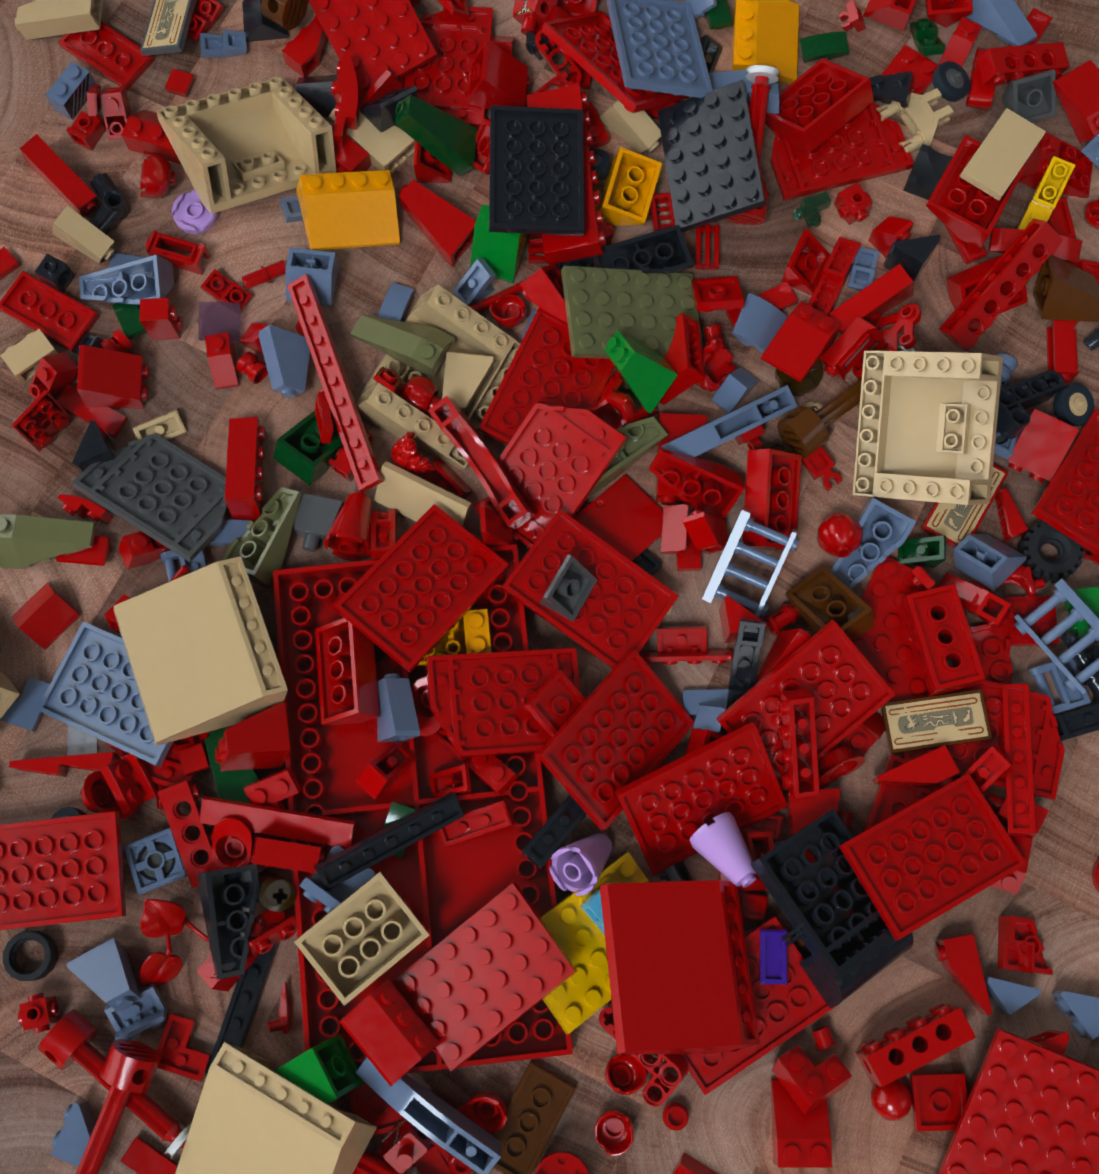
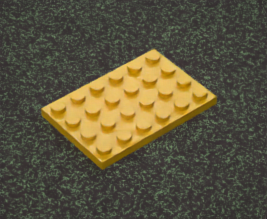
(586, 949)

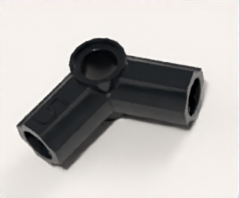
(108, 214)

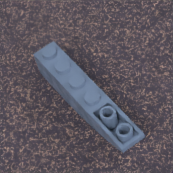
(734, 423)
(436, 1119)

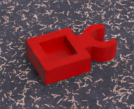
(820, 465)

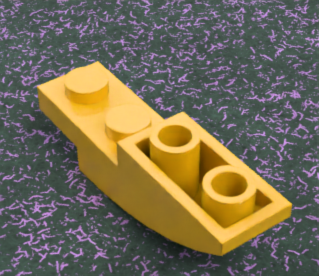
(1047, 192)

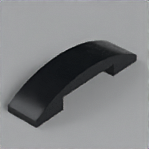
(744, 659)
(1078, 722)

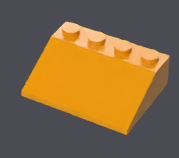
(766, 35)
(348, 209)

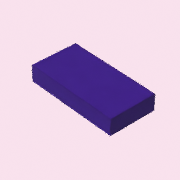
(773, 956)

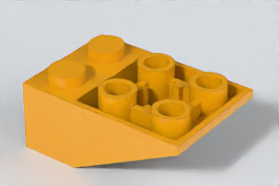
(467, 636)

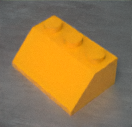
(629, 188)

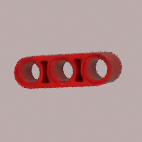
(979, 95)

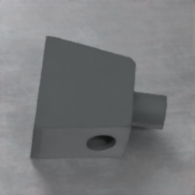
(315, 519)

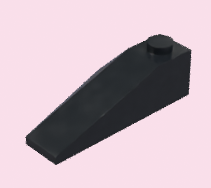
(652, 253)
(228, 910)

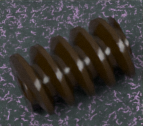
(275, 892)

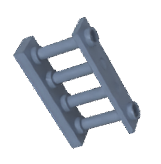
(736, 546)
(1078, 613)

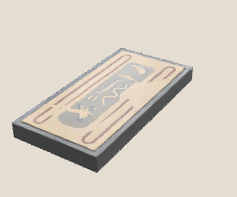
(167, 27)

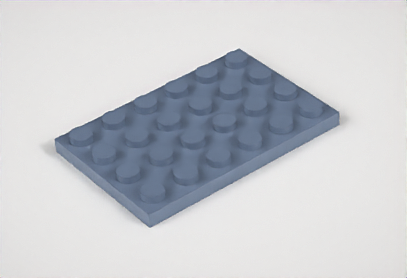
(659, 47)
(100, 695)

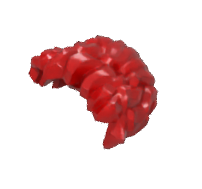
(716, 364)
(405, 456)

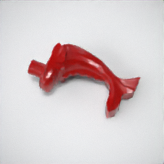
(1022, 578)

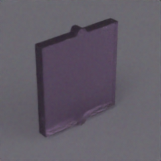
(219, 318)

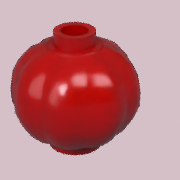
(419, 393)
(839, 535)

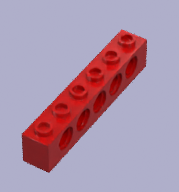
(1021, 253)

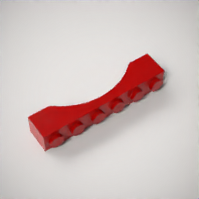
(466, 439)

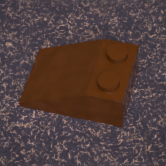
(825, 598)

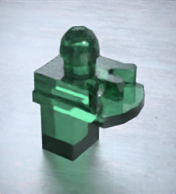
(810, 209)

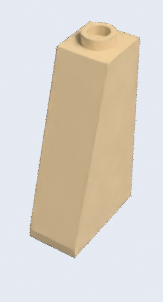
(58, 17)
(386, 149)

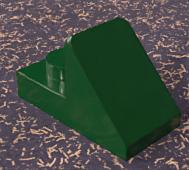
(923, 551)

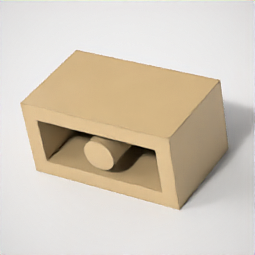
(26, 355)

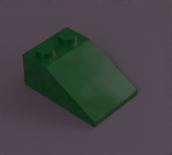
(303, 451)

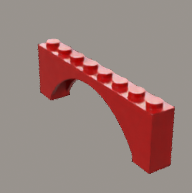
(570, 247)

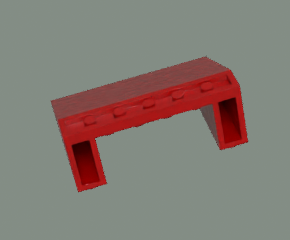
(678, 967)

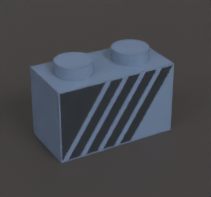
(70, 90)

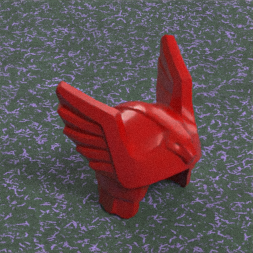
(617, 407)

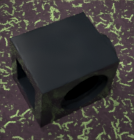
(55, 273)

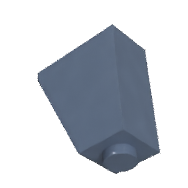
(285, 359)
(396, 710)
(108, 974)

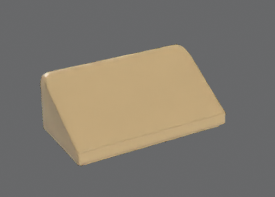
(165, 425)

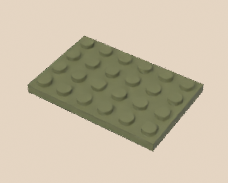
(624, 301)

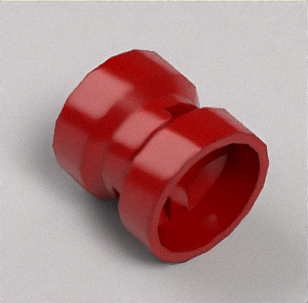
(117, 342)
(249, 365)

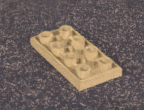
(1002, 154)
(415, 496)

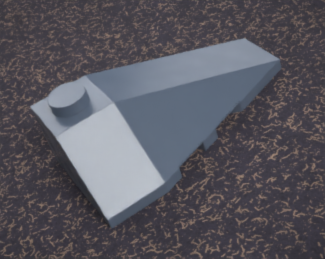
(1003, 19)
(129, 282)
(883, 532)

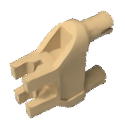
(919, 118)

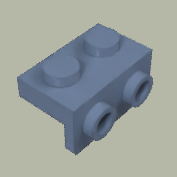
(143, 1014)

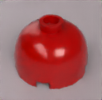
(155, 176)

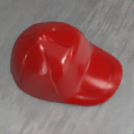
(486, 1111)

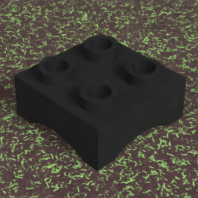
(926, 172)

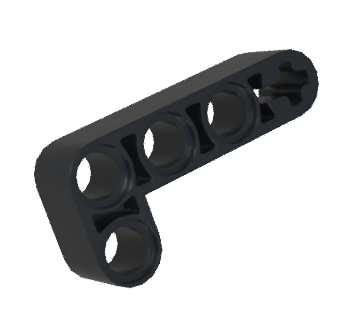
(1022, 396)

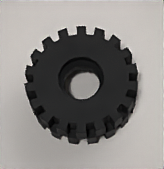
(1068, 553)

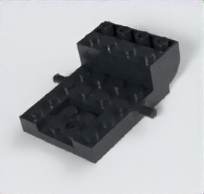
(829, 910)

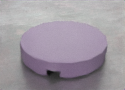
(191, 214)

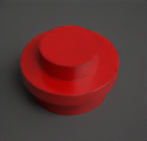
(675, 1116)

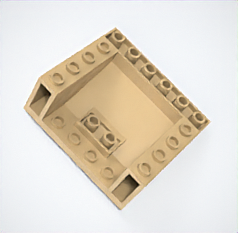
(248, 142)
(472, 336)
(927, 426)
(200, 652)
(267, 1124)

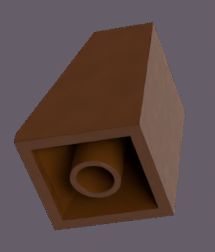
(1066, 292)

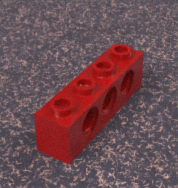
(1015, 62)
(179, 823)

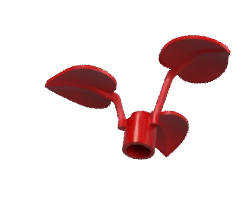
(159, 920)

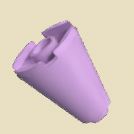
(725, 849)
(578, 863)

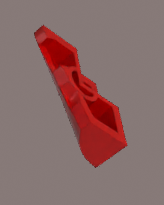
(1020, 947)

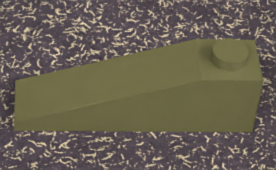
(410, 343)
(642, 437)
(267, 538)
(38, 539)

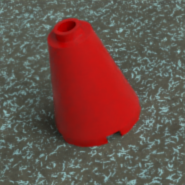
(351, 529)

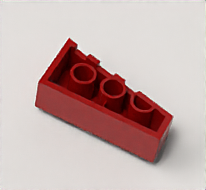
(245, 468)

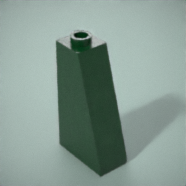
(439, 133)
(229, 783)

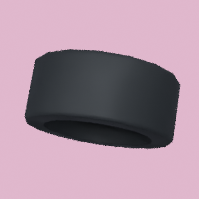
(12, 947)

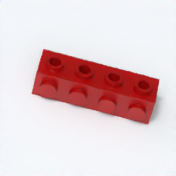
(799, 743)

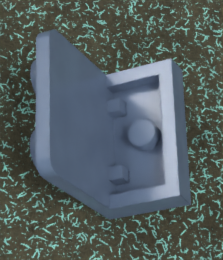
(333, 897)

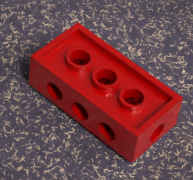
(954, 628)
(952, 1033)

